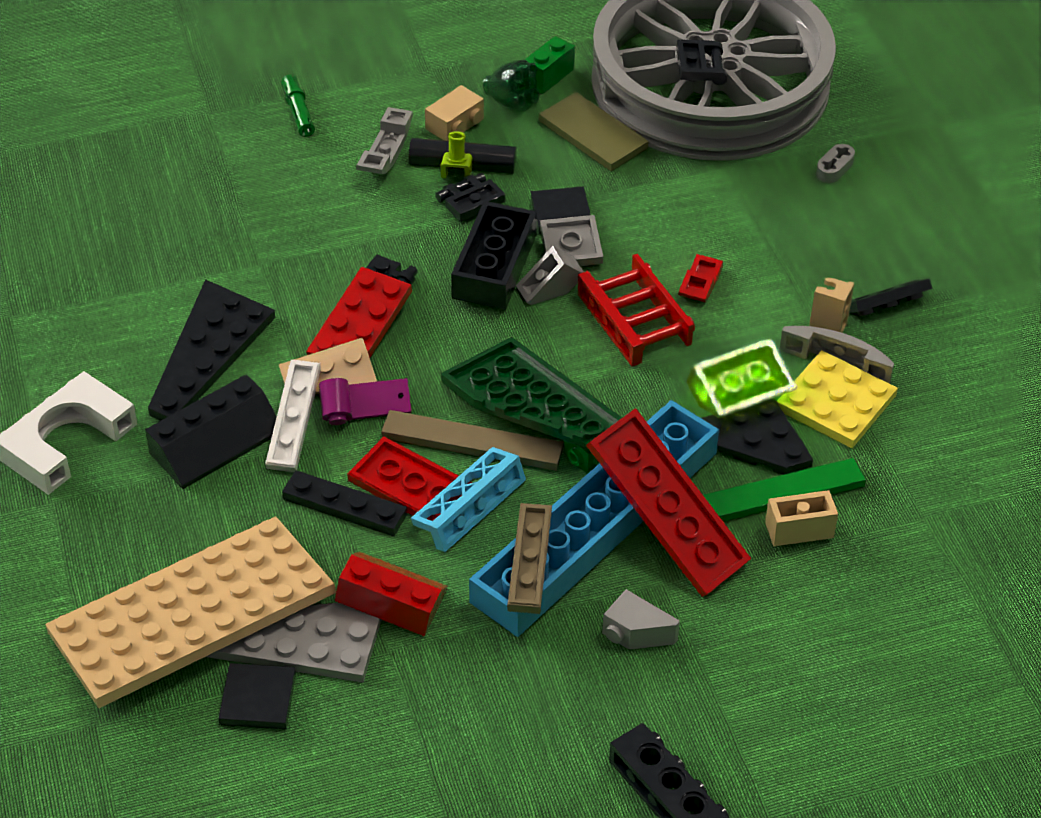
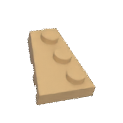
(342, 361)

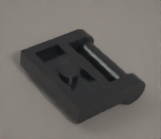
(693, 61)

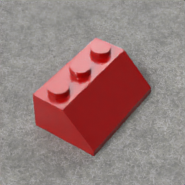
(389, 592)

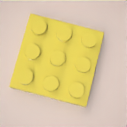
(837, 399)

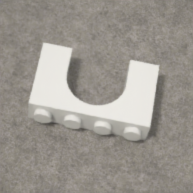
(79, 401)

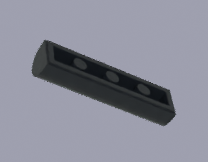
(484, 156)

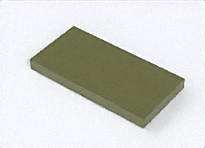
(593, 131)

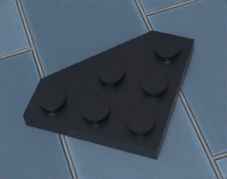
(762, 437)

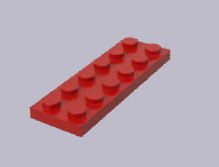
(668, 502)

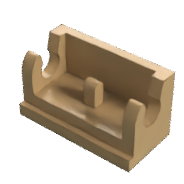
(832, 307)

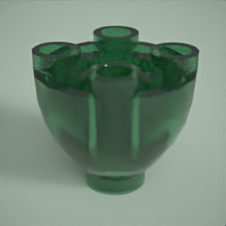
(513, 85)

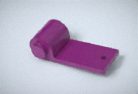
(362, 400)

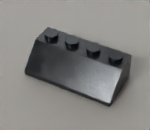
(212, 431)

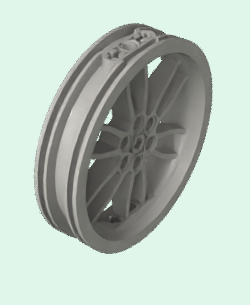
(703, 130)

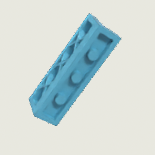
(477, 498)

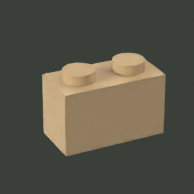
(454, 112)
(801, 518)

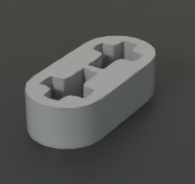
(839, 158)

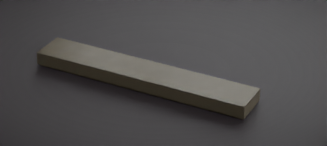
(471, 439)

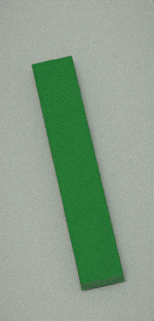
(754, 496)

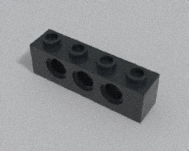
(642, 746)

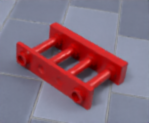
(620, 327)

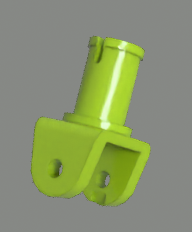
(456, 156)

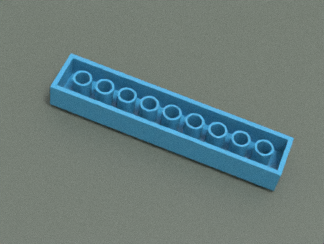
(589, 523)

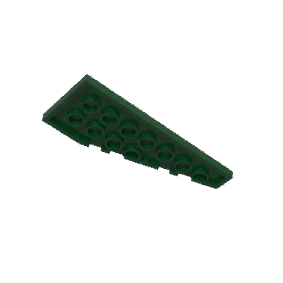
(529, 392)

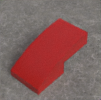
(701, 278)

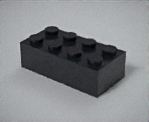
(494, 255)

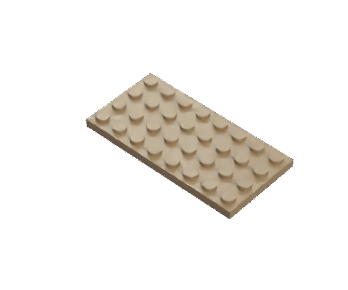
(188, 610)

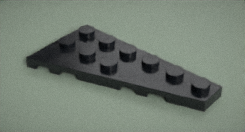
(210, 342)

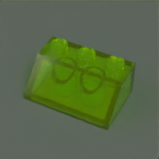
(740, 379)

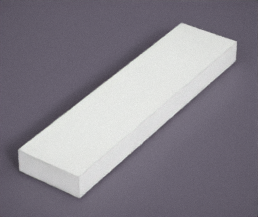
(293, 416)

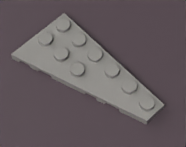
(315, 640)

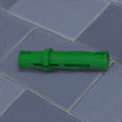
(295, 99)

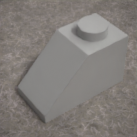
(550, 277)
(638, 623)

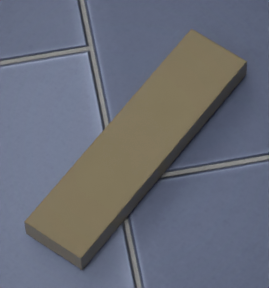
(529, 558)

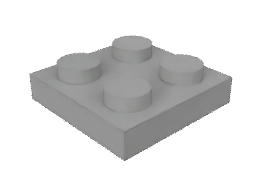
(574, 236)

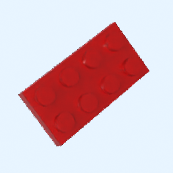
(363, 311)

